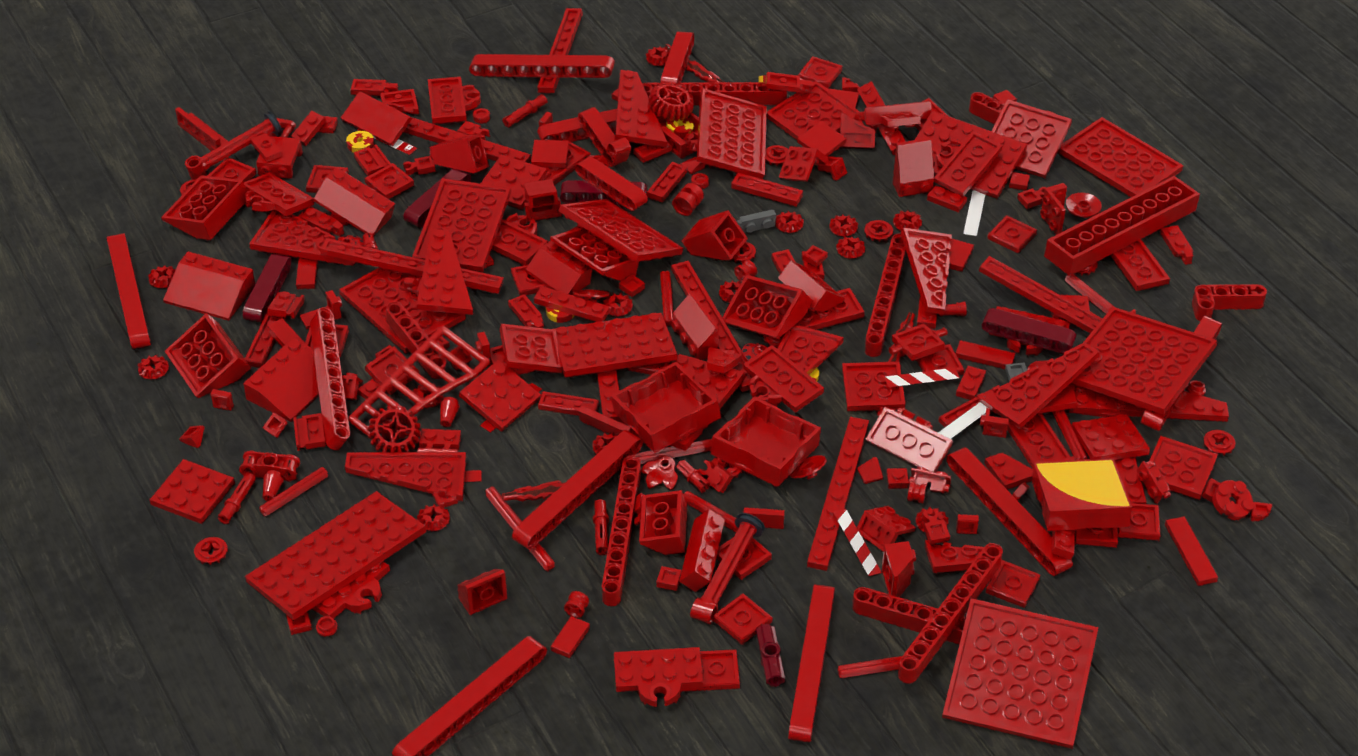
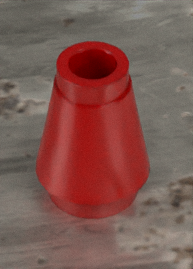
(448, 411)
(271, 484)

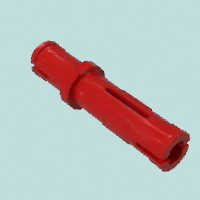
(530, 107)
(233, 503)
(600, 520)

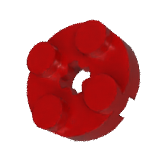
(1239, 492)

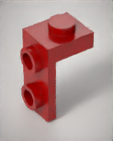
(333, 304)

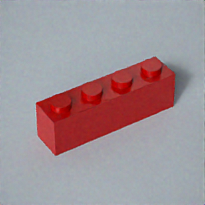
(702, 550)

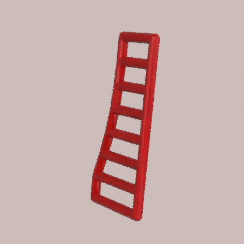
(406, 368)

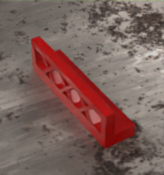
(199, 130)

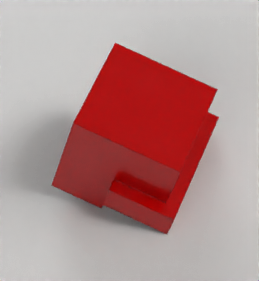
(541, 200)

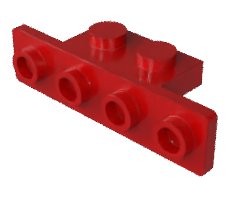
(898, 114)

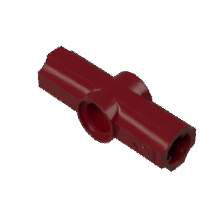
(770, 655)

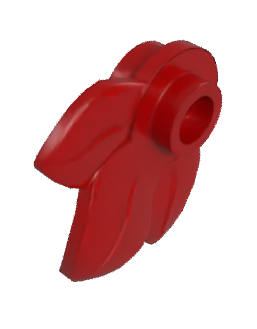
(659, 474)

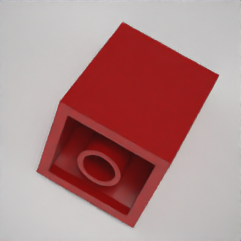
(461, 154)
(715, 237)

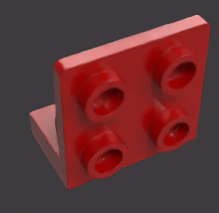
(800, 162)
(1053, 207)
(883, 526)

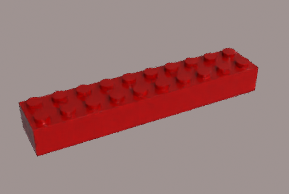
(1121, 225)

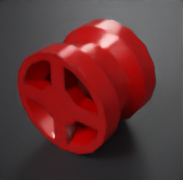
(747, 267)
(916, 492)
(576, 605)

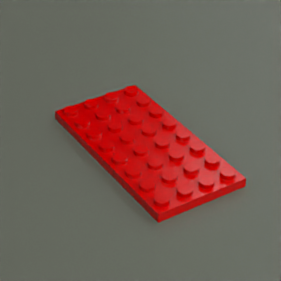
(335, 555)

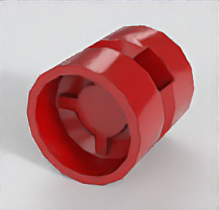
(688, 199)

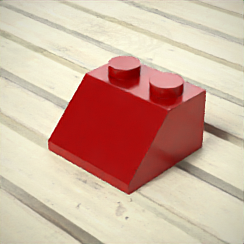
(898, 567)
(483, 591)

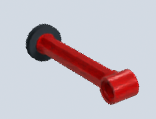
(198, 165)
(706, 606)

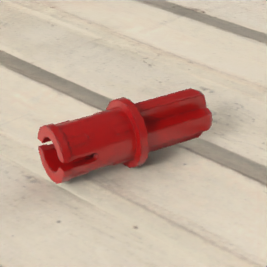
(693, 476)

